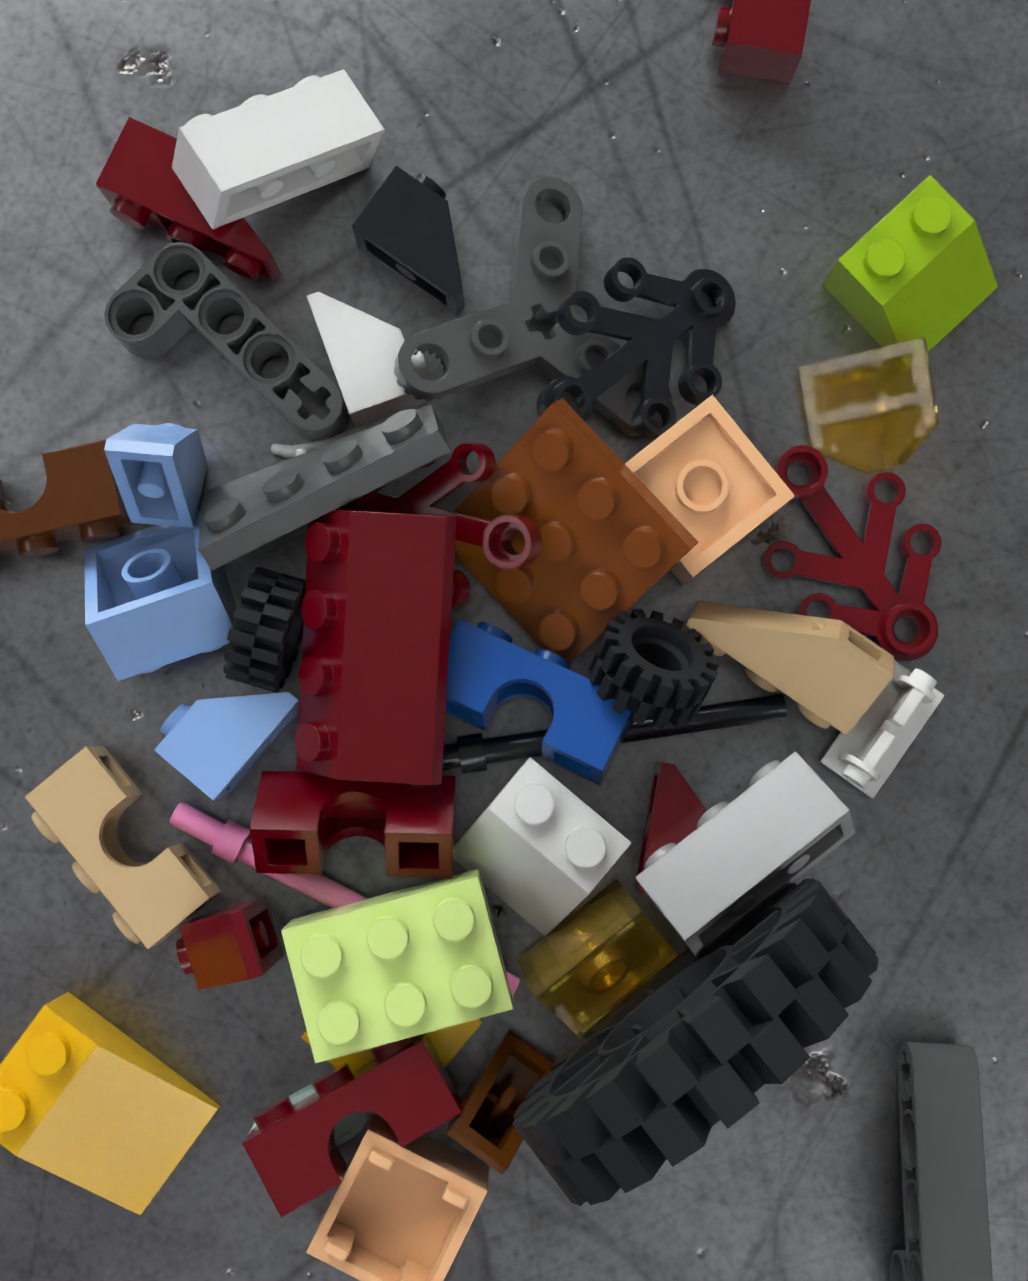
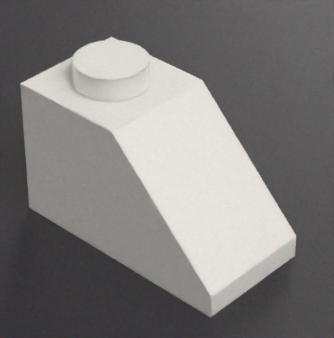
(364, 359)

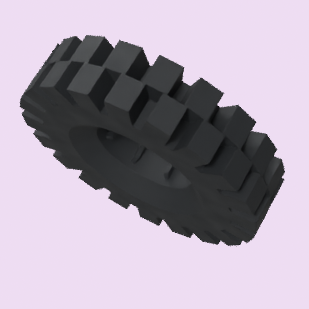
(696, 1046)

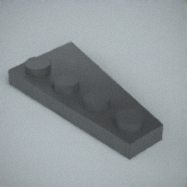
(305, 487)

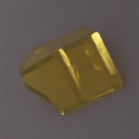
(871, 405)

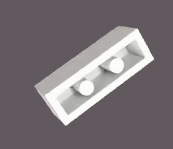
(276, 147)

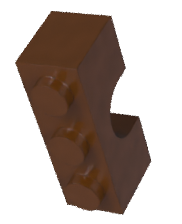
(76, 503)

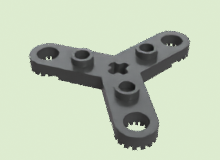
(498, 339)

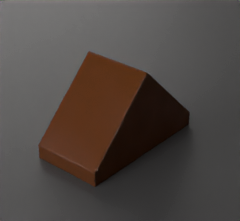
(493, 1099)

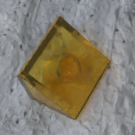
(595, 959)

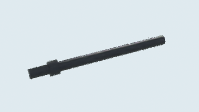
(473, 752)

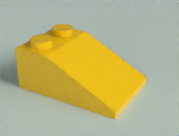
(97, 1105)

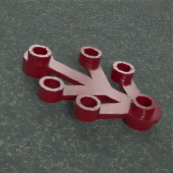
(491, 535)
(861, 563)

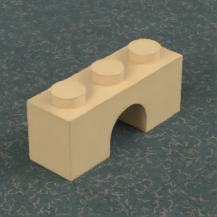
(82, 811)

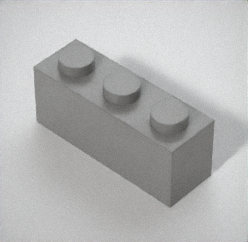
(746, 852)

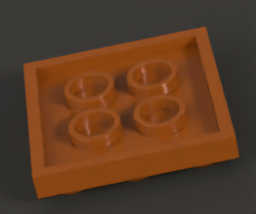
(598, 530)

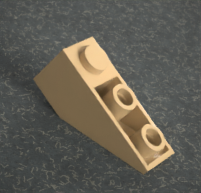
(809, 658)

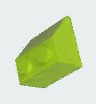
(915, 270)

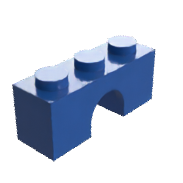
(491, 670)

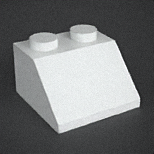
(539, 847)

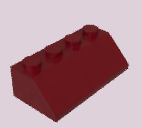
(375, 646)

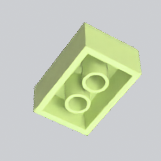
(397, 965)

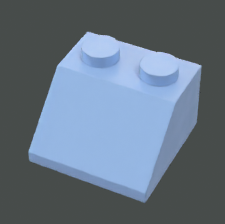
(155, 599)

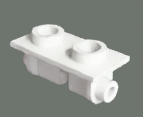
(884, 731)

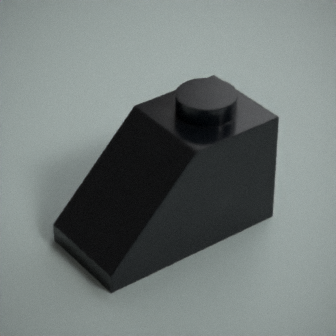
(413, 236)

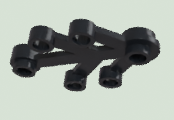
(648, 341)

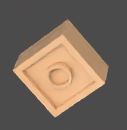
(710, 483)
(399, 1208)

